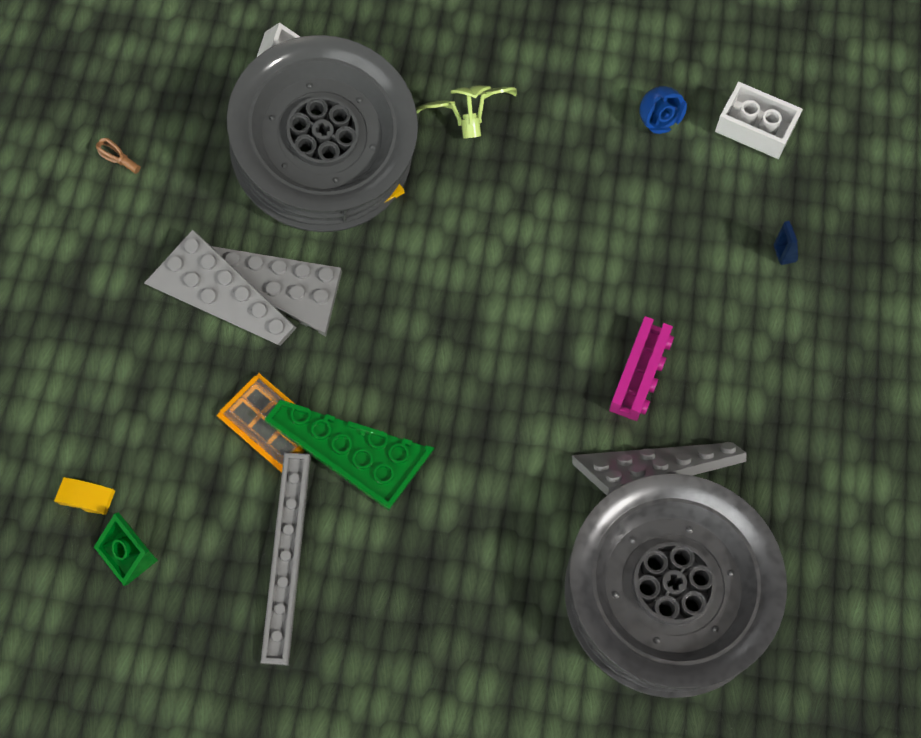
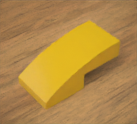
(84, 495)

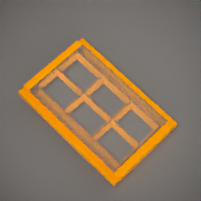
(246, 418)

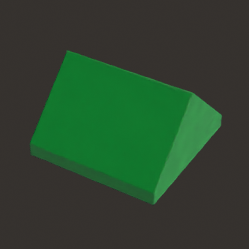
(124, 550)

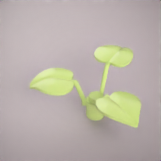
(470, 121)

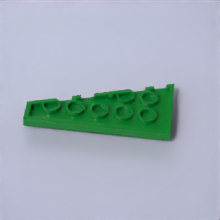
(359, 454)

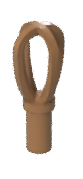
(122, 160)

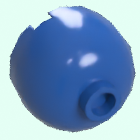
(662, 108)

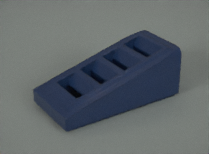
(786, 245)

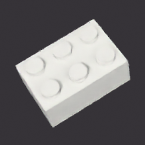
(758, 120)

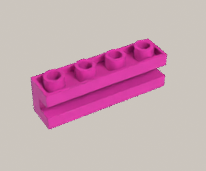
(640, 370)

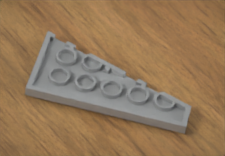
(207, 281)

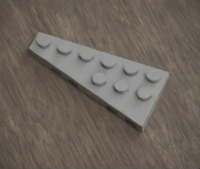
(293, 286)
(618, 468)

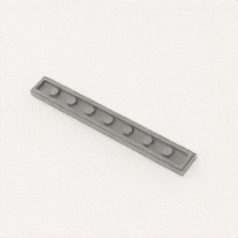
(286, 560)

